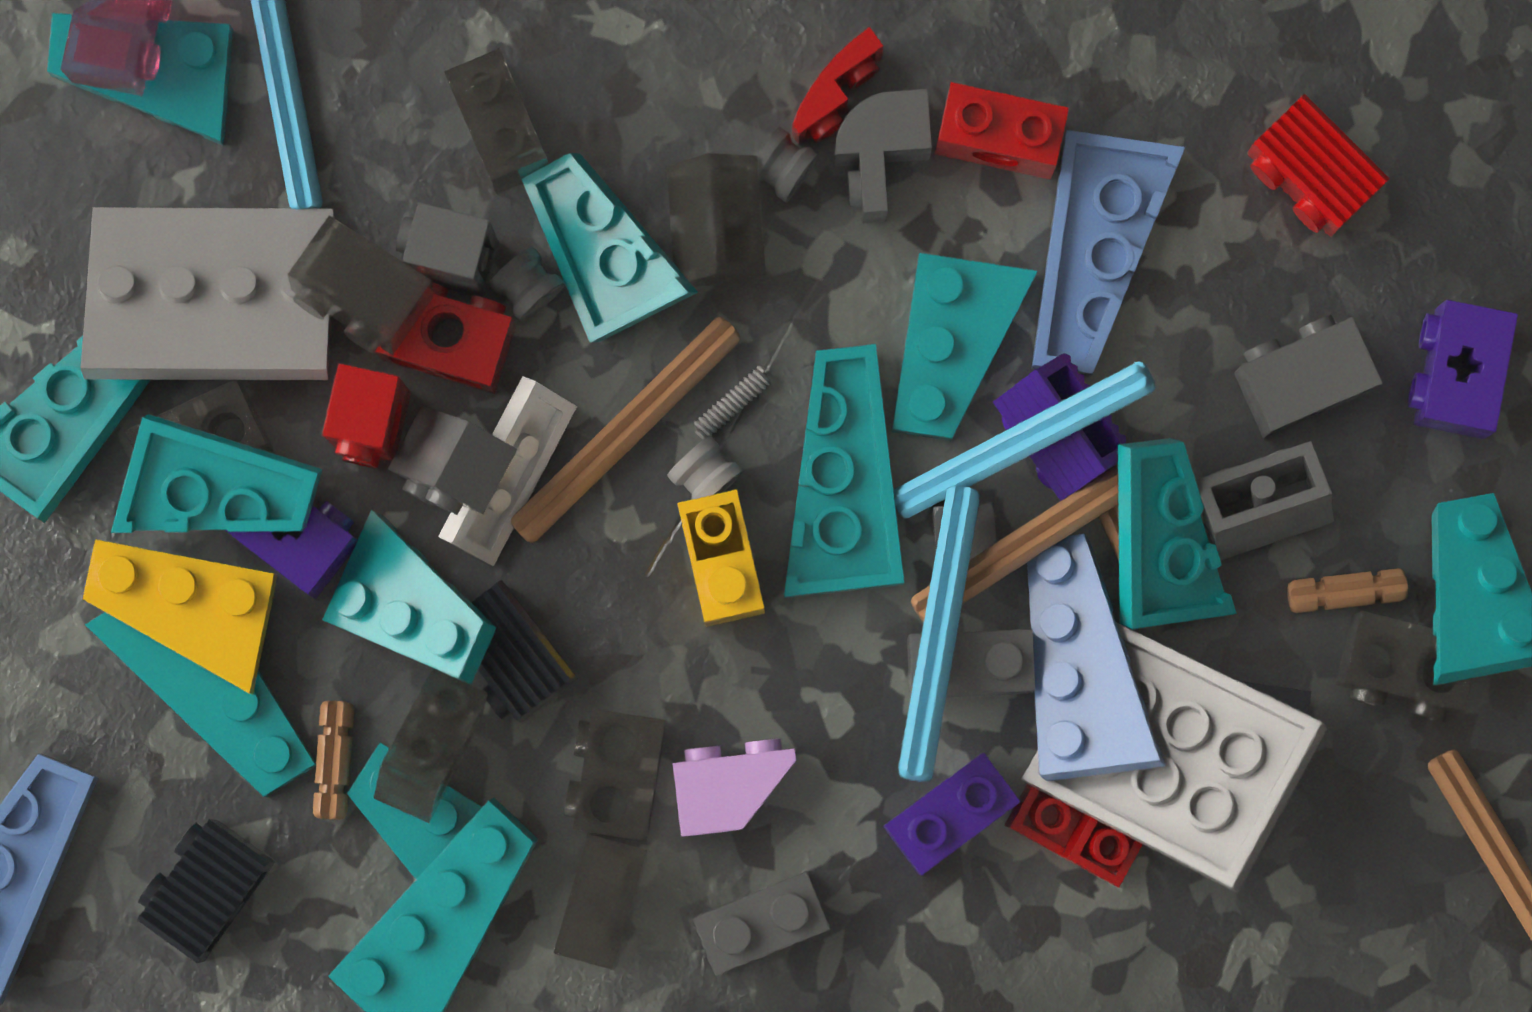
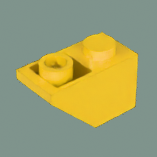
(721, 558)

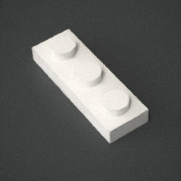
(533, 426)

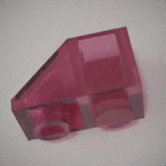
(114, 44)

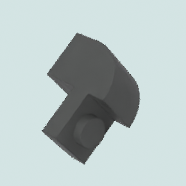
(882, 131)

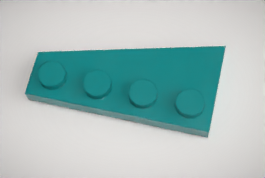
(57, 431)
(845, 494)
(239, 726)
(439, 923)

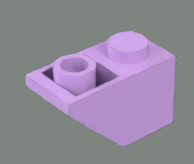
(727, 792)

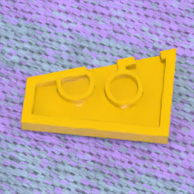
(187, 604)

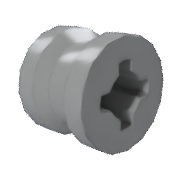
(705, 470)

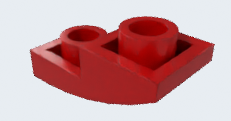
(825, 101)
(1073, 835)

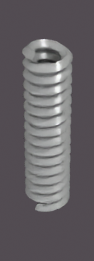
(732, 403)

